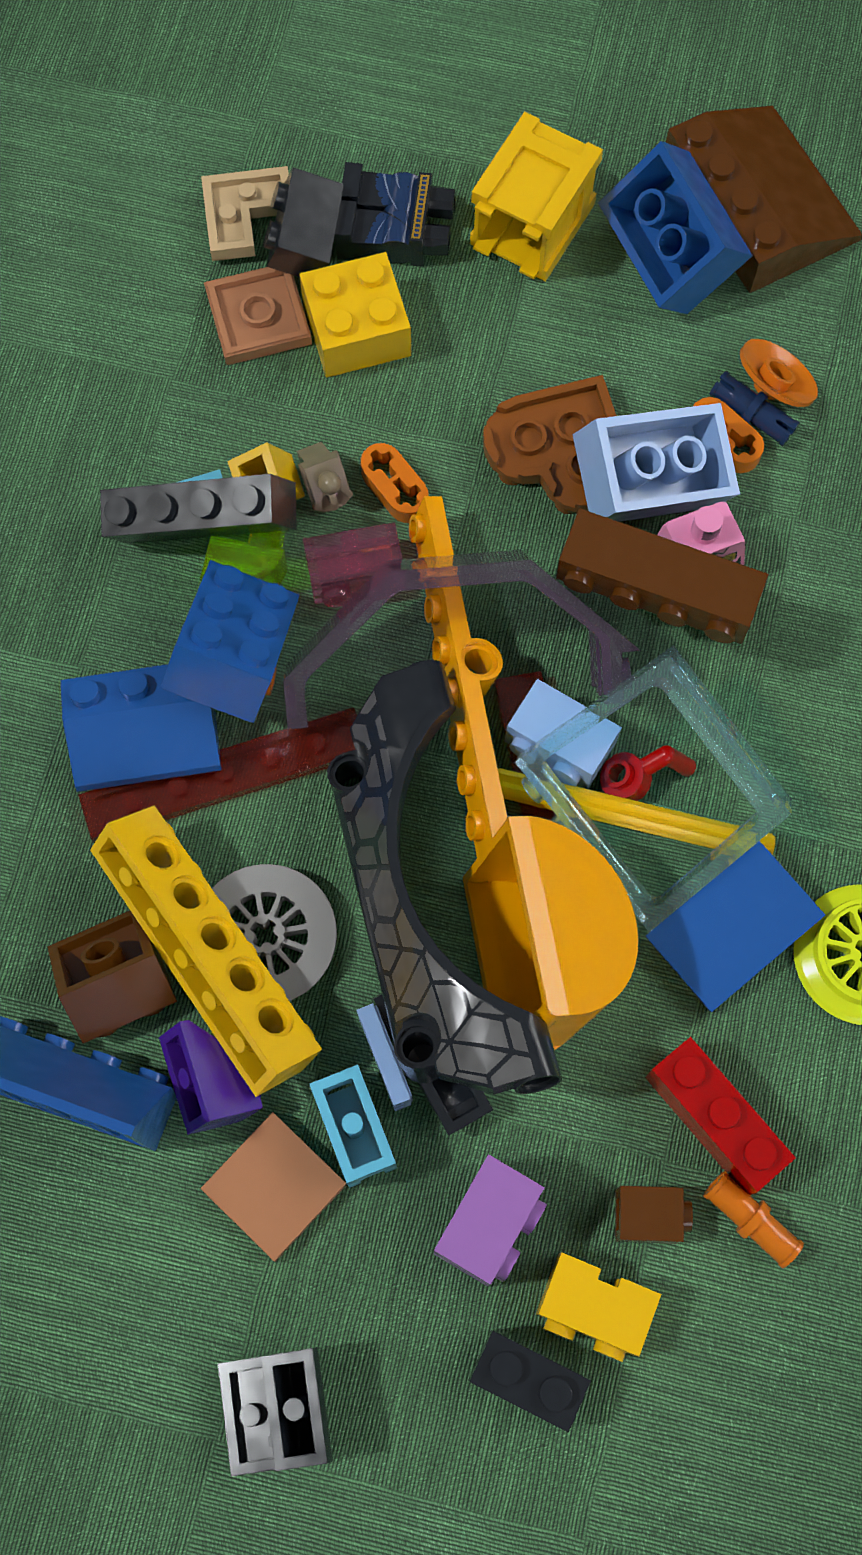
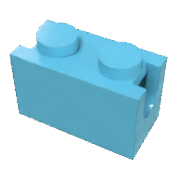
(353, 1126)

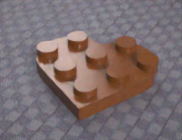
(534, 442)

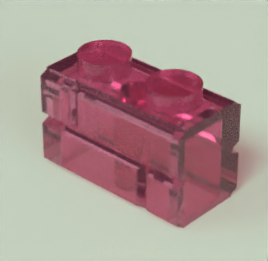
(347, 560)

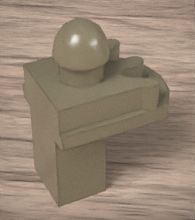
(324, 477)

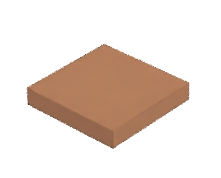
(257, 314)
(273, 1187)

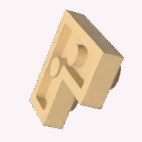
(232, 203)

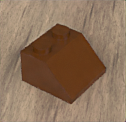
(109, 976)

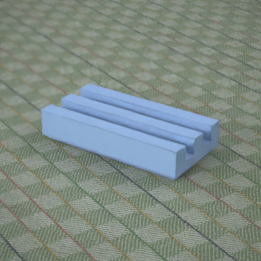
(385, 1057)

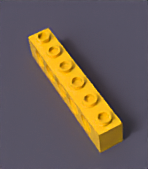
(205, 949)

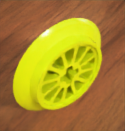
(812, 960)

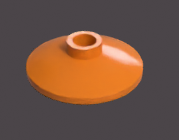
(778, 373)

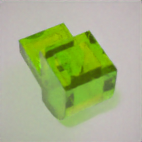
(258, 557)

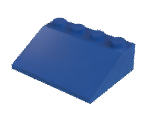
(82, 1087)

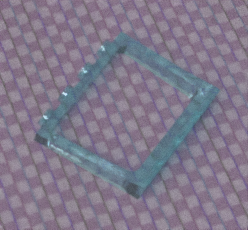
(722, 739)

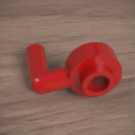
(640, 771)

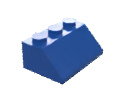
(133, 731)

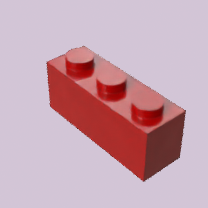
(719, 1117)

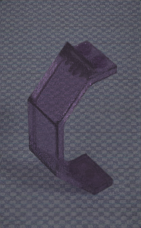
(605, 640)

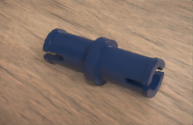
(754, 408)

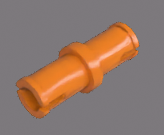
(753, 1219)

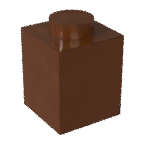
(652, 1214)

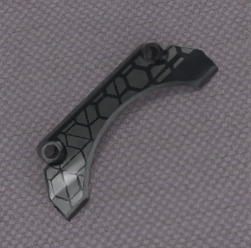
(426, 997)

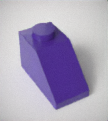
(205, 1079)

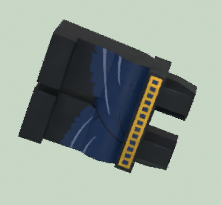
(392, 216)

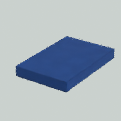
(735, 926)

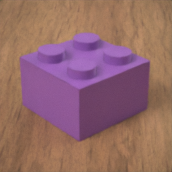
(489, 1222)

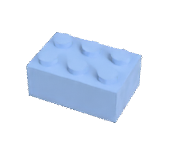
(656, 462)

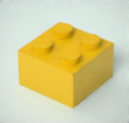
(356, 314)

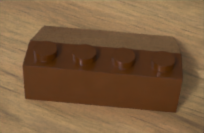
(767, 190)
(660, 577)

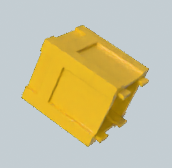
(534, 196)

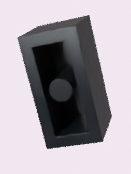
(304, 222)
(529, 1381)

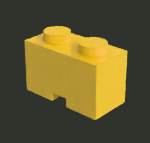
(610, 1314)

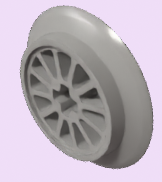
(308, 900)

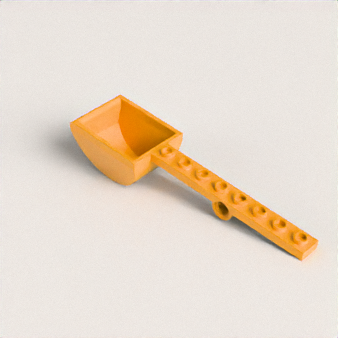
(539, 897)

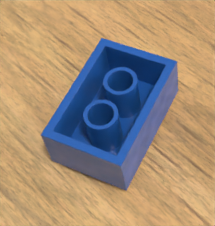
(674, 228)
(230, 641)

